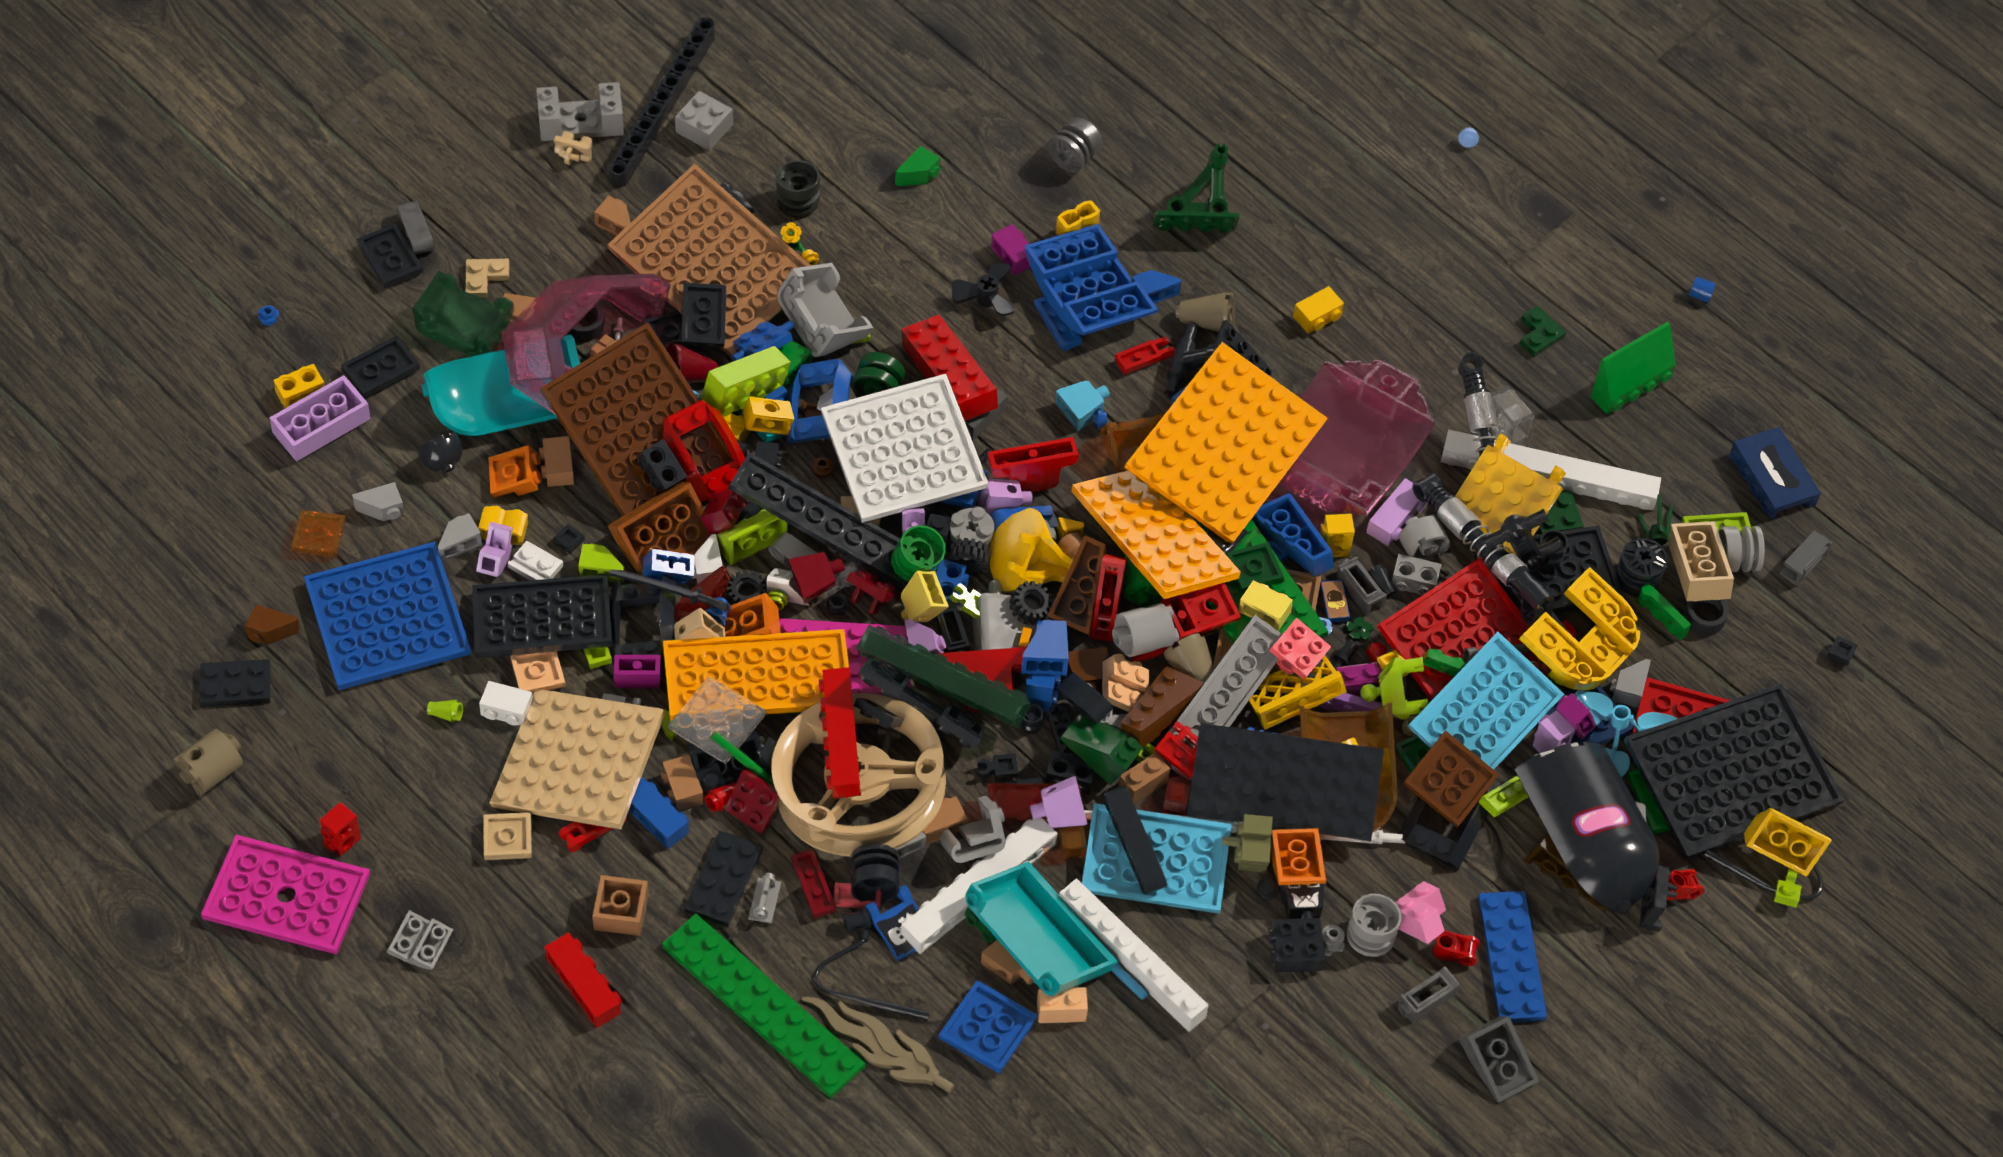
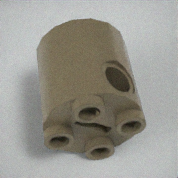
(209, 760)

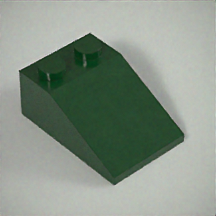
(1101, 747)

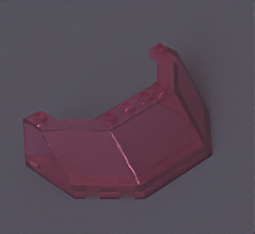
(534, 336)

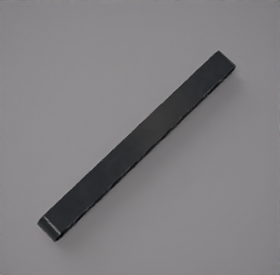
(661, 102)

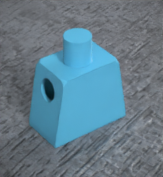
(1080, 402)

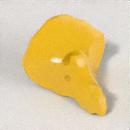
(1026, 552)

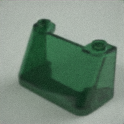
(460, 318)

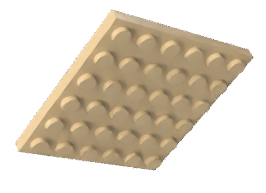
(578, 759)

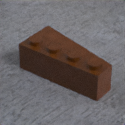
(1079, 589)
(1160, 705)

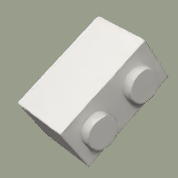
(505, 703)

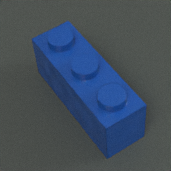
(658, 814)

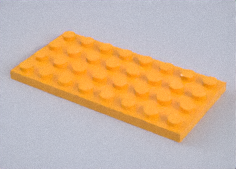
(1155, 534)
(768, 669)

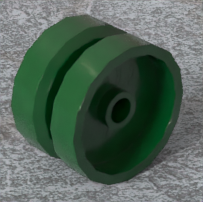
(877, 373)

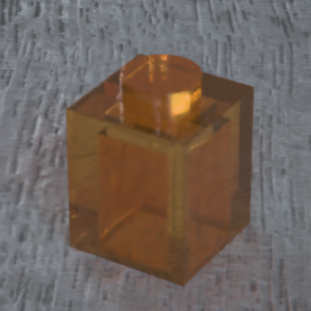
(1072, 842)

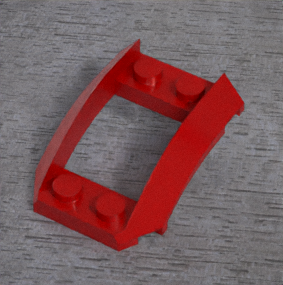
(687, 420)

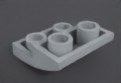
(419, 941)

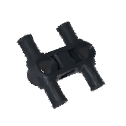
(1518, 531)

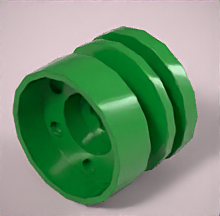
(918, 543)

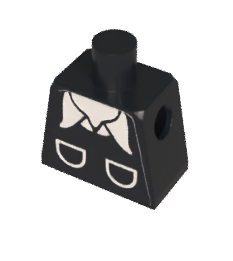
(1302, 900)

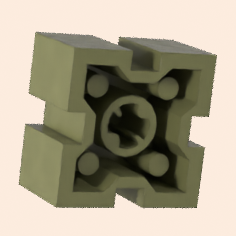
(1251, 843)

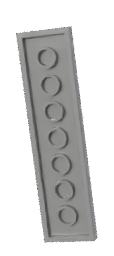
(1232, 681)

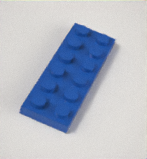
(1512, 956)

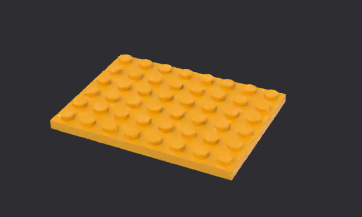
(1226, 443)

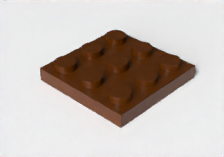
(1450, 778)

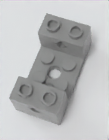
(602, 116)

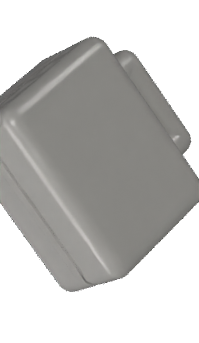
(996, 625)

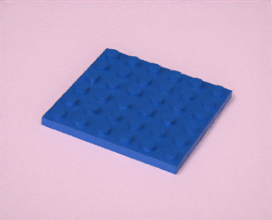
(387, 615)

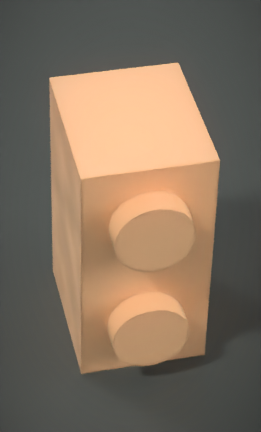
(1062, 1007)

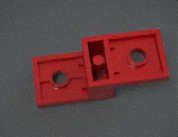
(1194, 617)

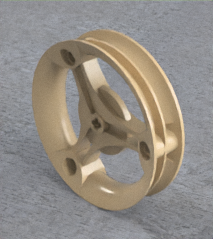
(877, 775)

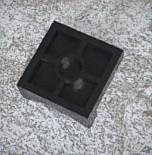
(1655, 900)

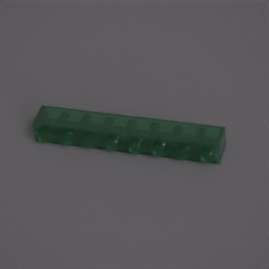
(944, 676)

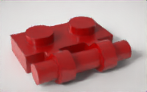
(1176, 751)

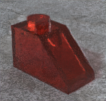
(1176, 795)

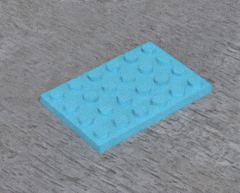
(1489, 703)
(1186, 850)

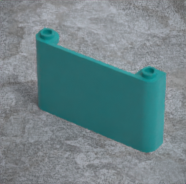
(1039, 929)

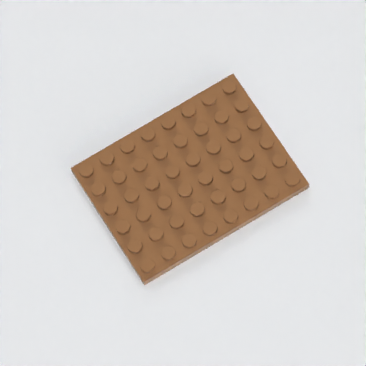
(710, 238)

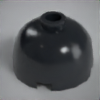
(441, 453)

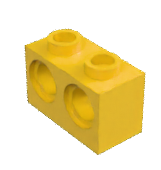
(298, 385)
(1338, 533)

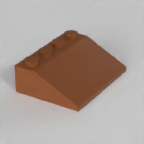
(663, 523)

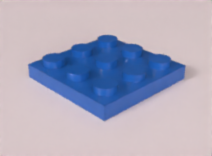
(988, 1027)

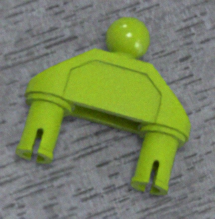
(1392, 688)

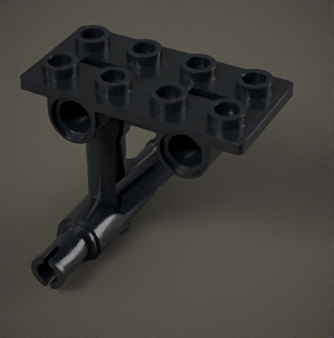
(1187, 358)

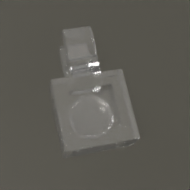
(841, 579)

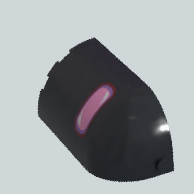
(1593, 822)

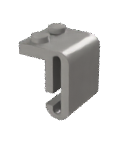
(980, 837)

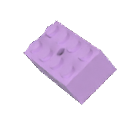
(320, 418)

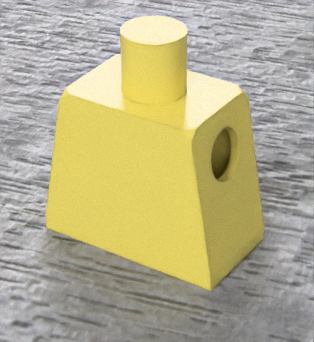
(923, 597)

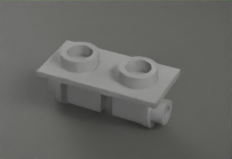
(765, 899)

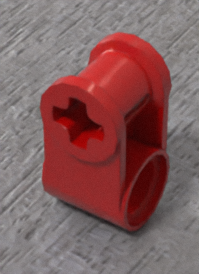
(1686, 884)
(1457, 948)

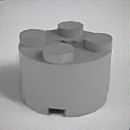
(972, 524)
(1424, 537)

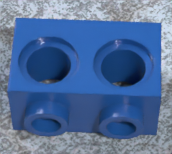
(671, 564)
(951, 569)

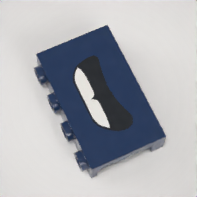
(1774, 472)

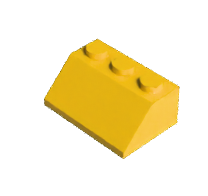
(1786, 840)

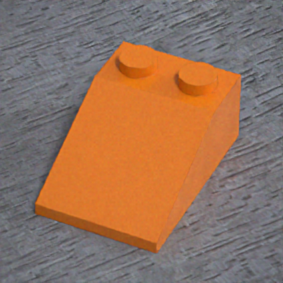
(753, 617)
(1297, 856)

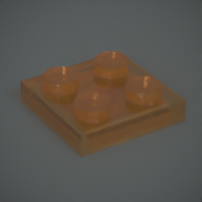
(318, 533)

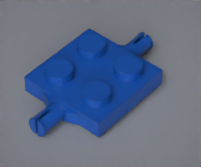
(761, 338)

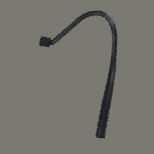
(1723, 862)
(891, 1007)

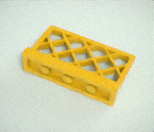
(1285, 707)

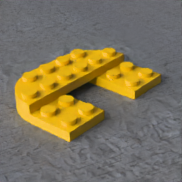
(1594, 658)

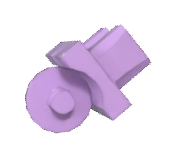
(912, 518)

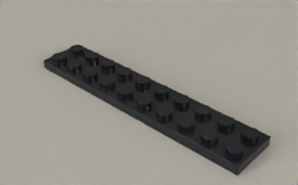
(817, 516)

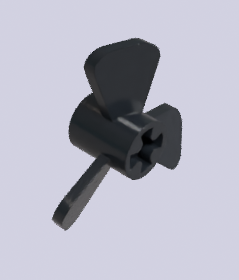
(985, 290)

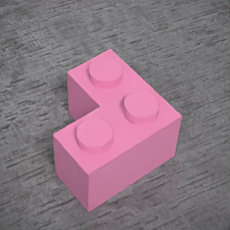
(1422, 912)

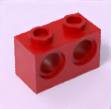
(340, 829)

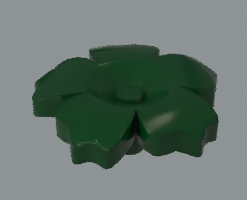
(1359, 629)

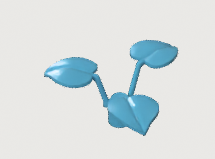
(1602, 709)

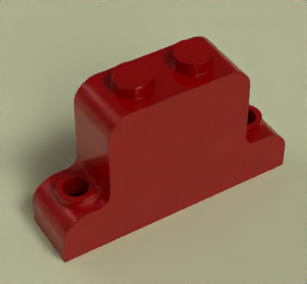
(1034, 465)
(1108, 596)
(994, 663)

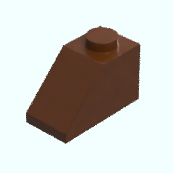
(270, 625)

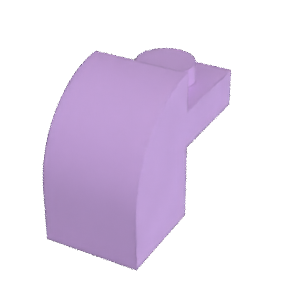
(497, 550)

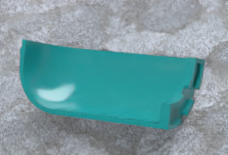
(477, 397)

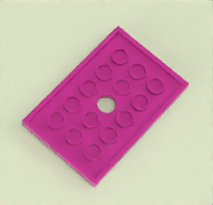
(258, 871)

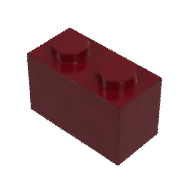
(722, 511)

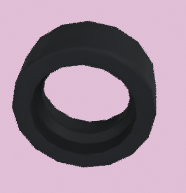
(590, 332)
(1707, 627)

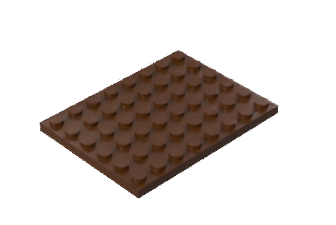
(617, 410)

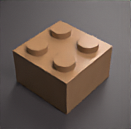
(620, 905)

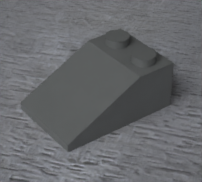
(1499, 1058)

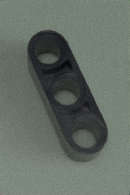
(1084, 698)

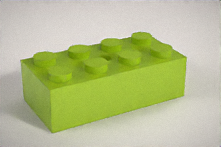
(752, 376)

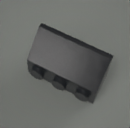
(733, 768)

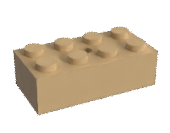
(1700, 561)

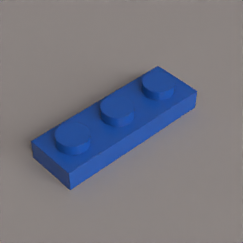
(1064, 336)

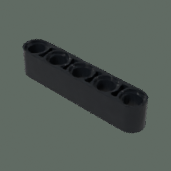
(1134, 840)

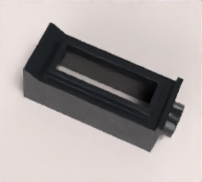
(958, 646)

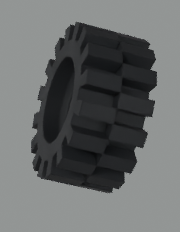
(971, 554)
(745, 580)
(1022, 610)

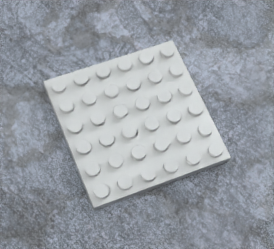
(904, 448)

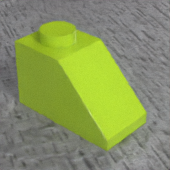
(597, 561)

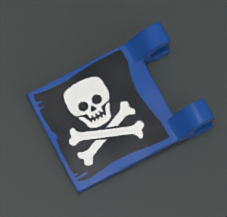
(889, 923)

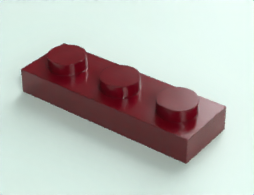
(813, 883)

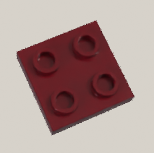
(869, 583)
(753, 801)

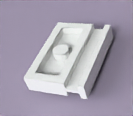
(535, 563)

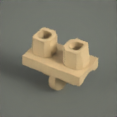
(571, 149)

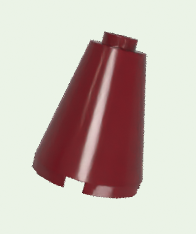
(691, 364)

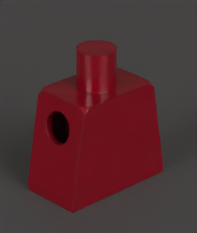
(814, 574)

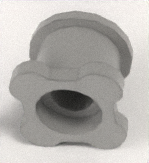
(1333, 939)

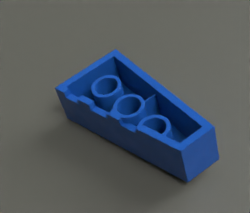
(1293, 531)
(1041, 687)

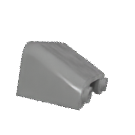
(818, 311)

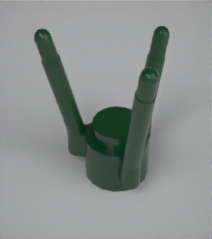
(1658, 532)

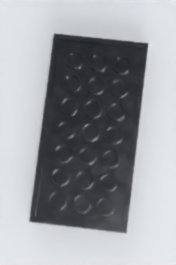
(1286, 778)

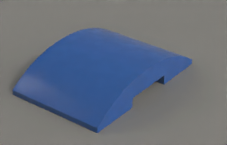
(1087, 281)

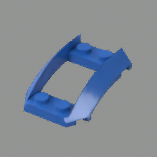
(814, 375)

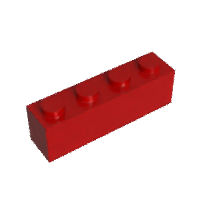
(583, 980)

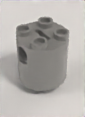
(1145, 630)

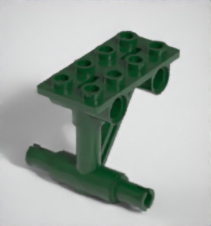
(1185, 214)

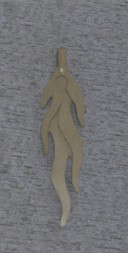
(887, 1053)

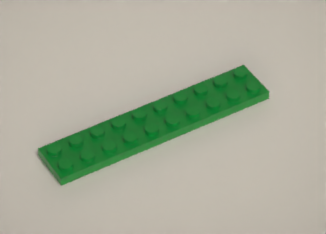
(763, 1006)

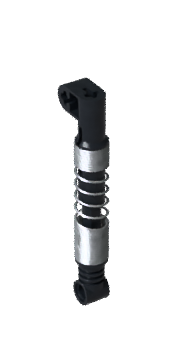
(1478, 402)
(1506, 565)

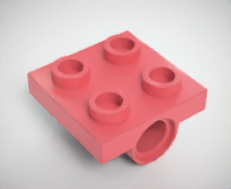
(1299, 649)

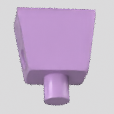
(1003, 494)
(1061, 805)

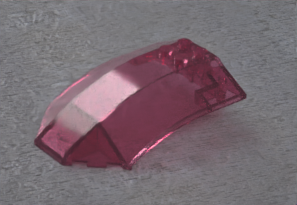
(1368, 439)

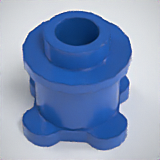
(718, 614)

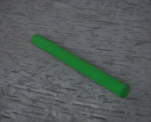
(742, 758)

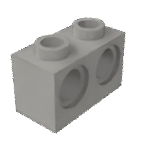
(1416, 571)

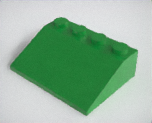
(1634, 369)

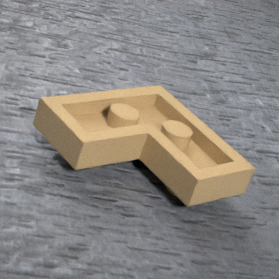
(484, 270)

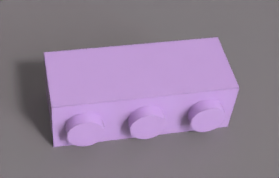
(1394, 513)

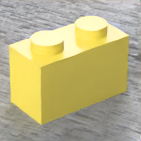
(1265, 604)

